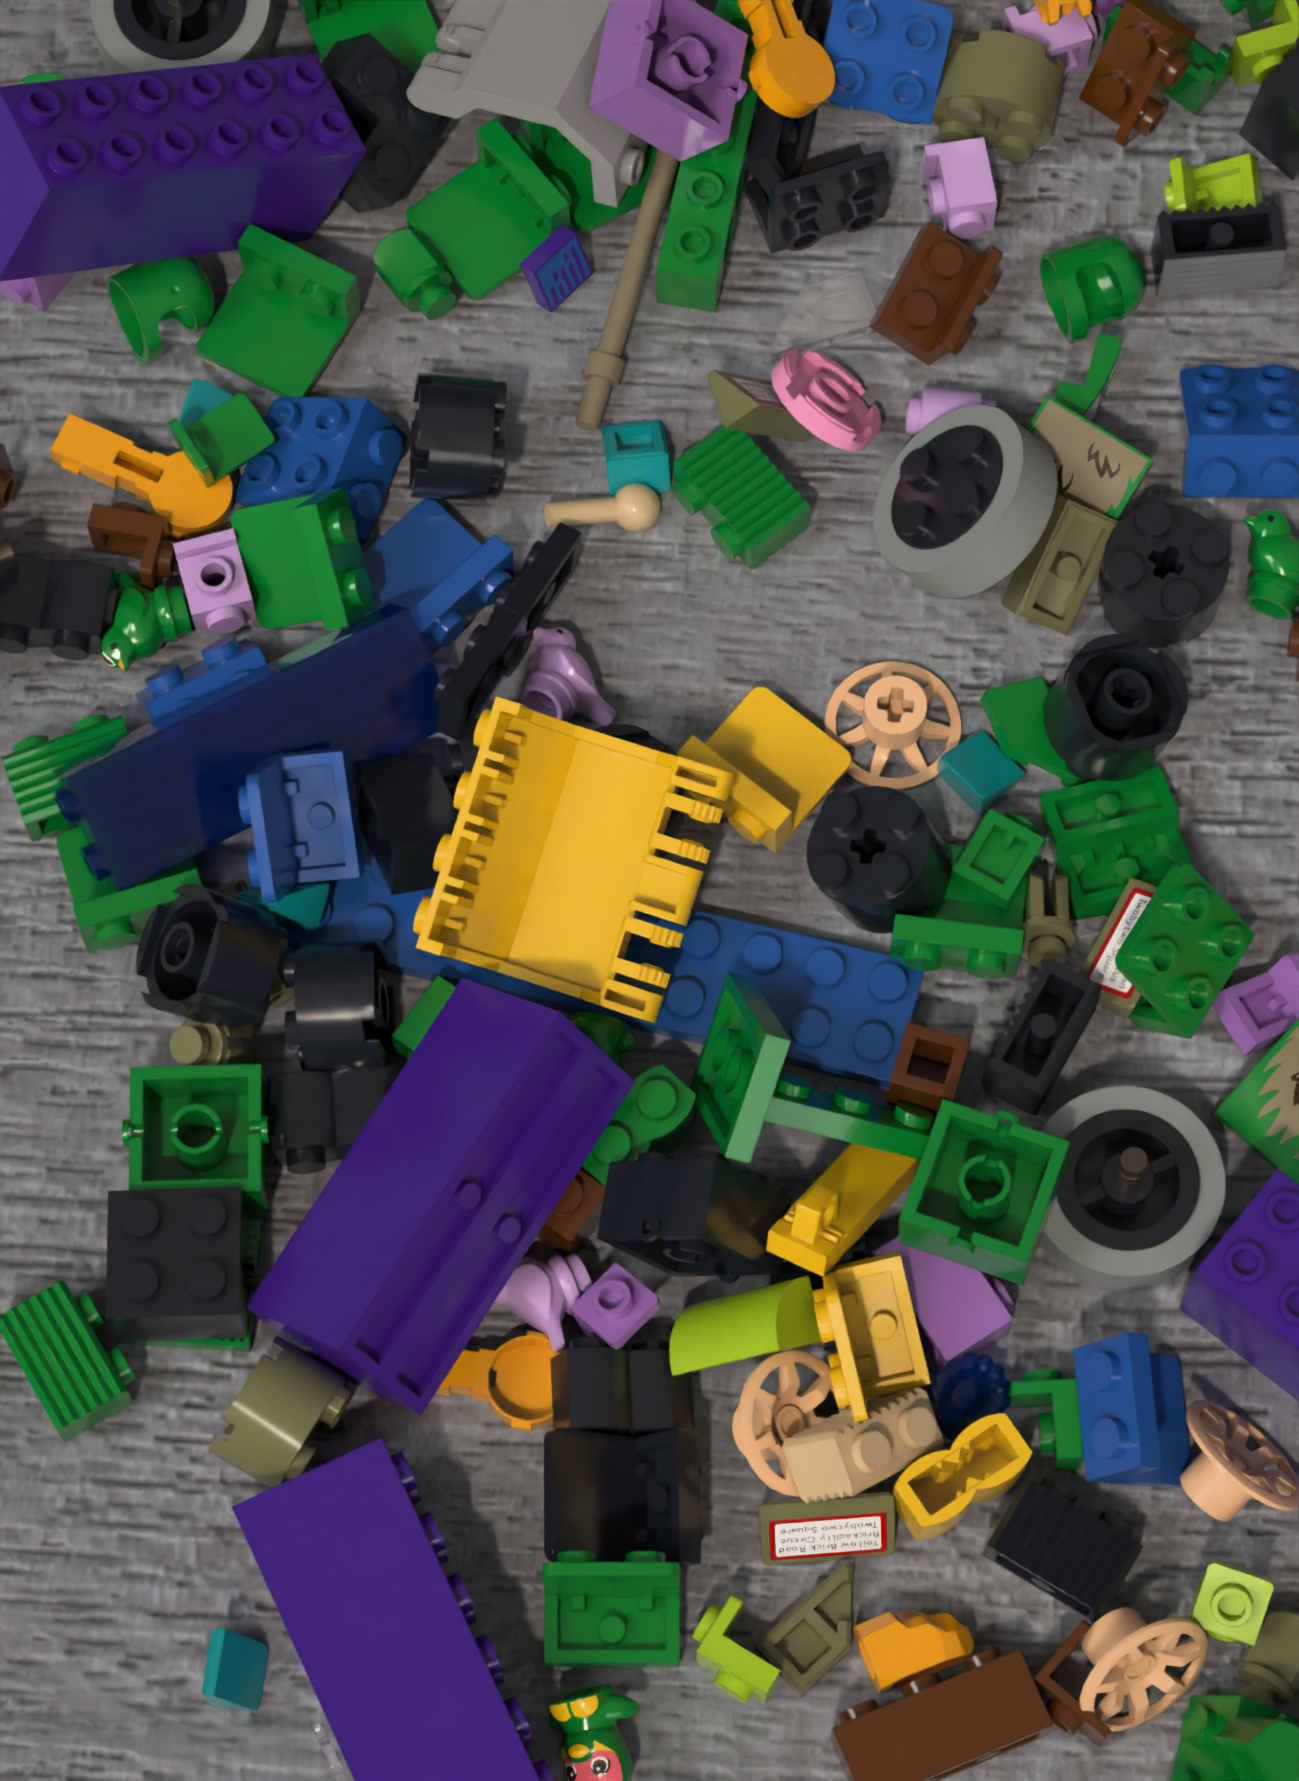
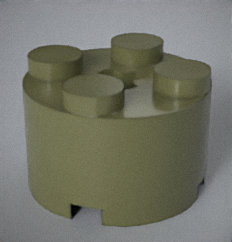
(999, 92)
(281, 1414)

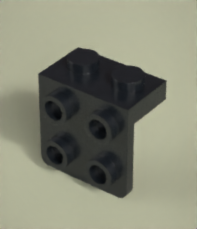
(826, 197)
(623, 1494)

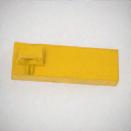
(840, 1207)

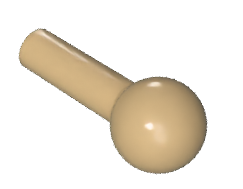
(633, 508)

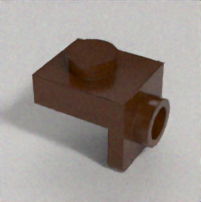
(134, 534)

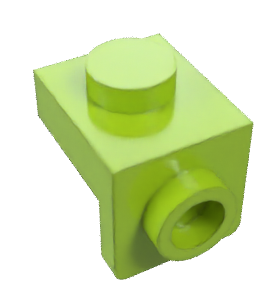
(1264, 50)
(1214, 184)
(1231, 1602)
(737, 1669)

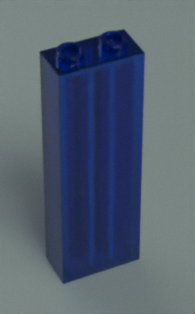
(180, 776)

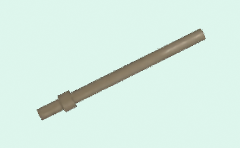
(604, 365)

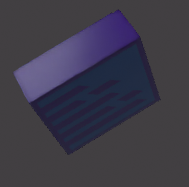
(556, 268)

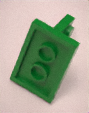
(743, 1085)

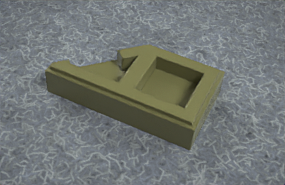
(812, 1634)

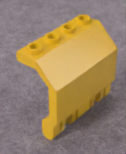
(563, 857)

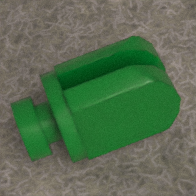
(415, 274)

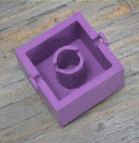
(669, 74)

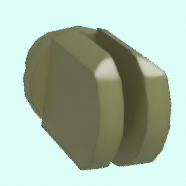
(1047, 935)
(208, 1044)
(1272, 1664)

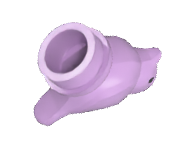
(562, 680)
(545, 1292)

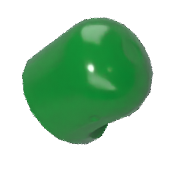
(1091, 283)
(157, 292)

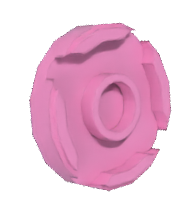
(826, 400)

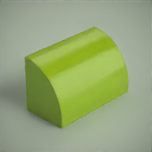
(744, 1326)

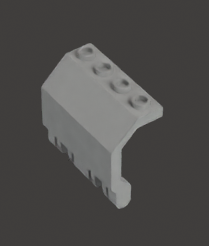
(535, 66)

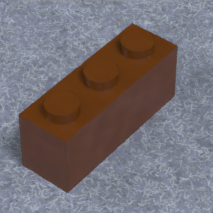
(944, 1724)

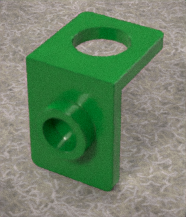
(223, 439)

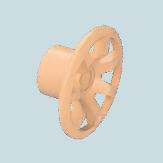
(894, 720)
(769, 1418)
(1227, 1471)
(1133, 1657)

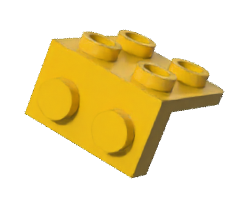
(778, 765)
(874, 1329)

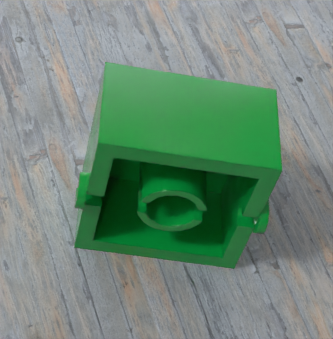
(199, 1129)
(983, 1191)

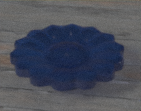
(967, 1392)

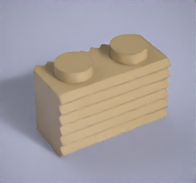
(851, 1456)

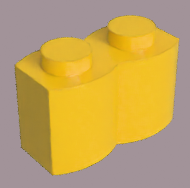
(977, 1468)

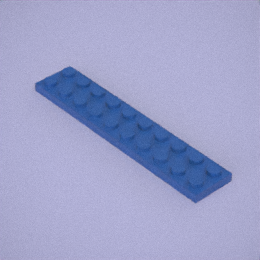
(832, 999)

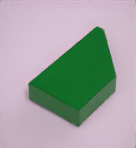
(1019, 726)

